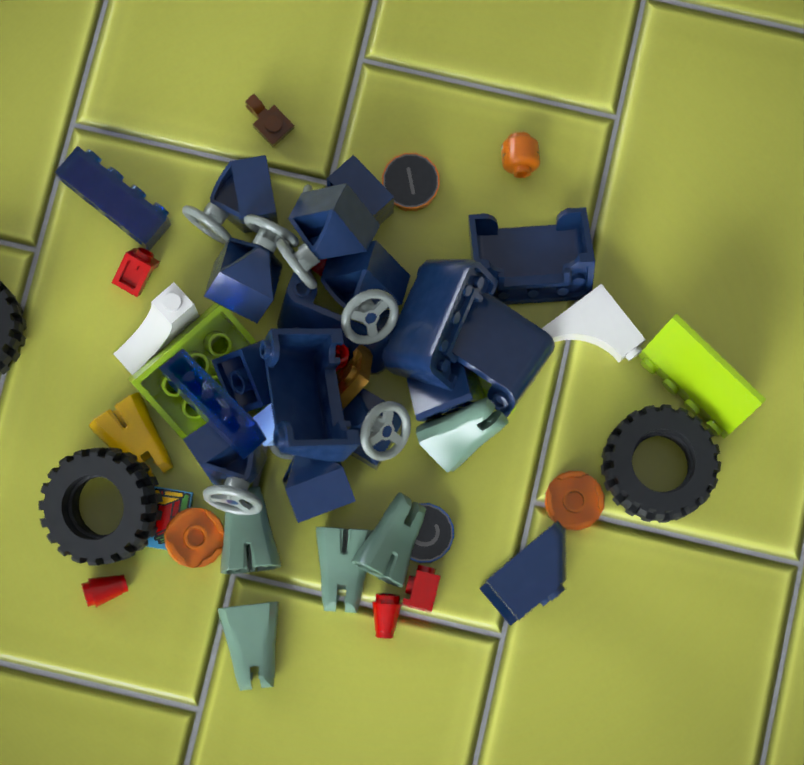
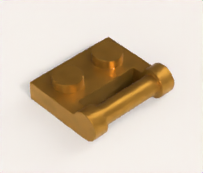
(354, 375)

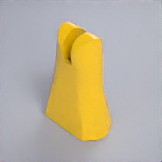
(133, 432)

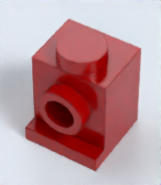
(422, 589)

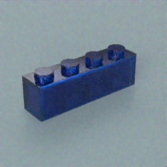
(114, 198)
(213, 404)

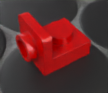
(135, 270)

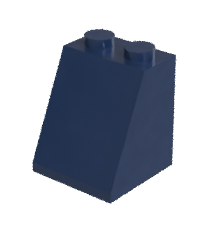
(244, 376)
(433, 402)

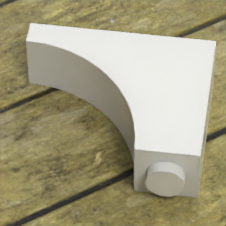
(167, 318)
(599, 322)

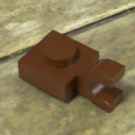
(271, 123)

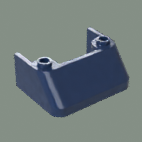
(300, 311)
(530, 576)

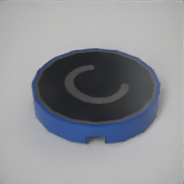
(434, 535)

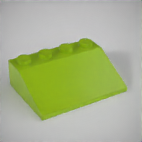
(206, 338)
(700, 377)

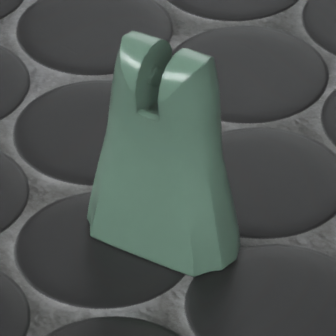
(459, 434)
(249, 542)
(391, 543)
(337, 571)
(251, 641)

